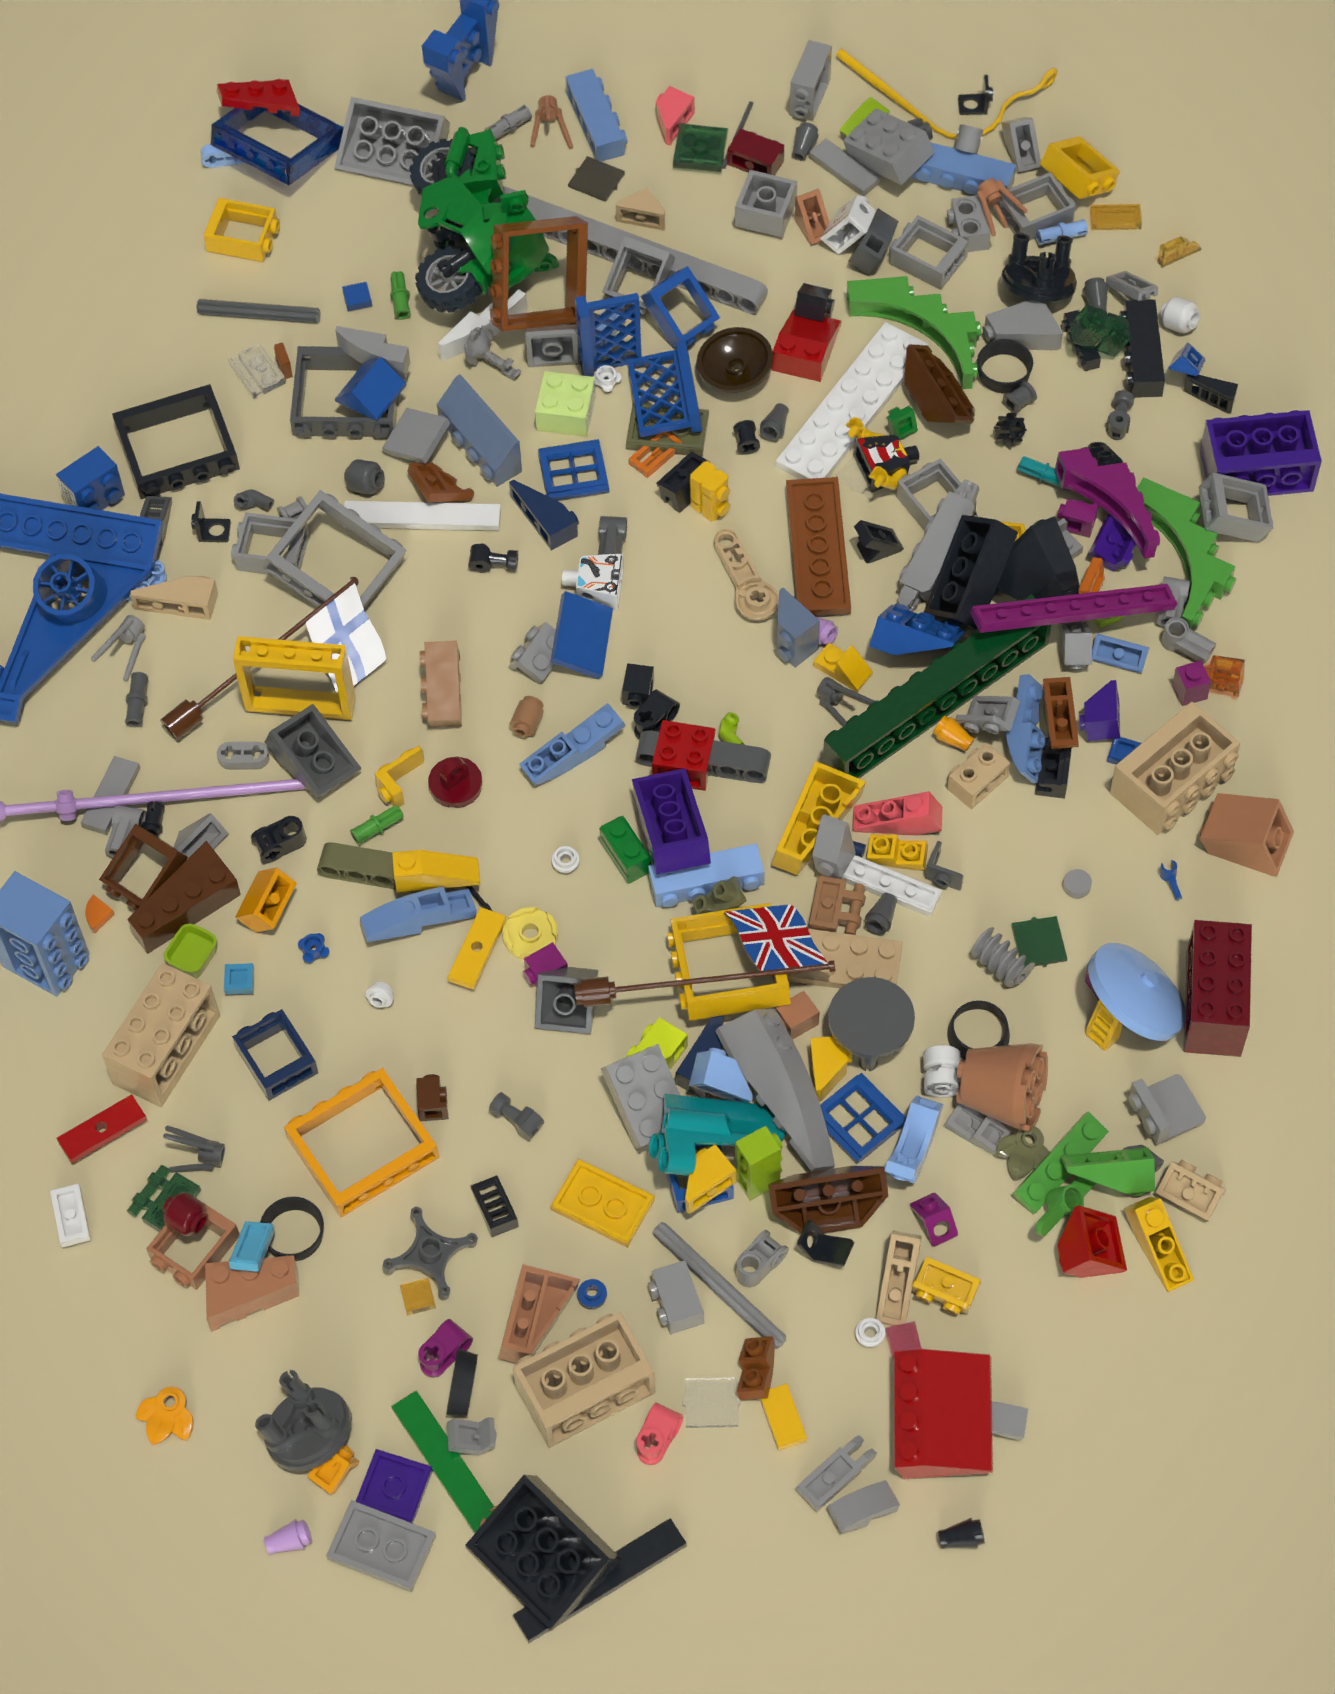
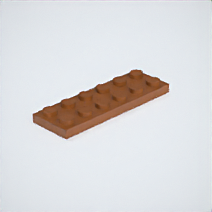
(818, 545)

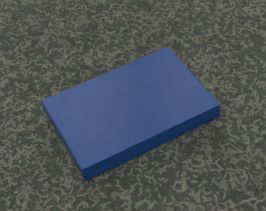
(581, 635)

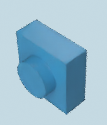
(239, 978)

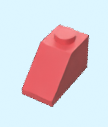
(672, 109)

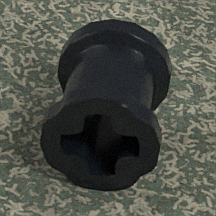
(746, 437)

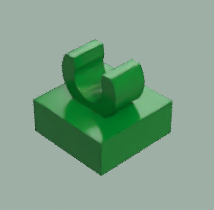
(902, 421)

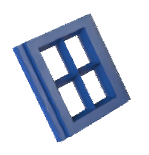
(577, 488)
(878, 1101)

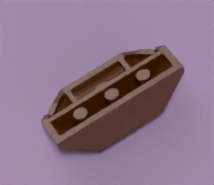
(935, 388)
(830, 1197)

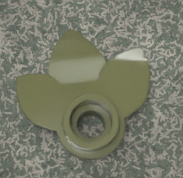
(1021, 1154)

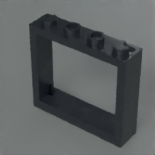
(166, 410)

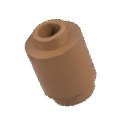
(527, 716)

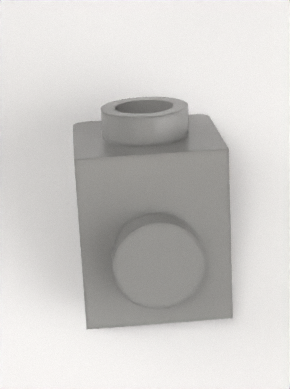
(471, 1436)

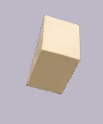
(641, 210)

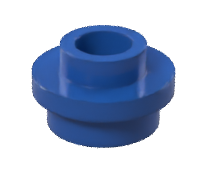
(592, 1301)

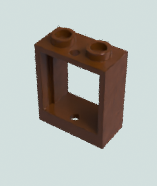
(124, 858)

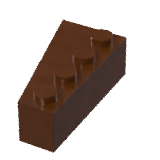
(184, 898)

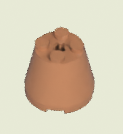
(1004, 1083)

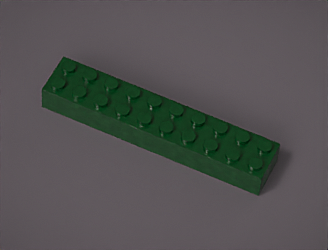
(929, 696)

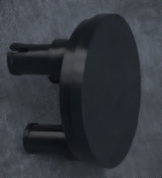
(1040, 276)

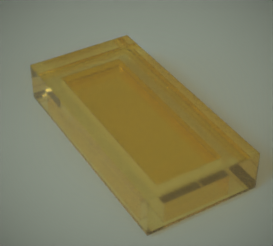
(1115, 216)

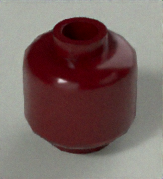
(185, 1214)

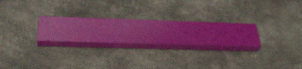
(1073, 608)

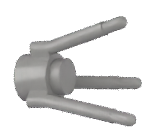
(128, 631)

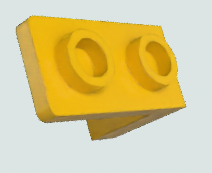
(389, 773)

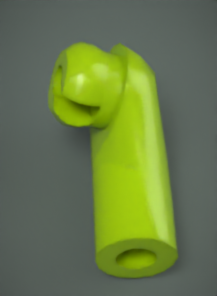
(728, 729)

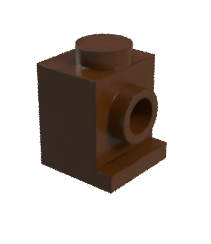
(431, 1098)

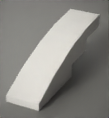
(455, 340)

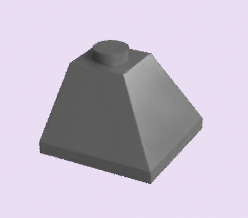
(557, 1001)

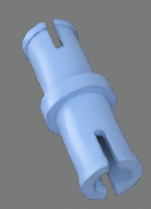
(1071, 229)

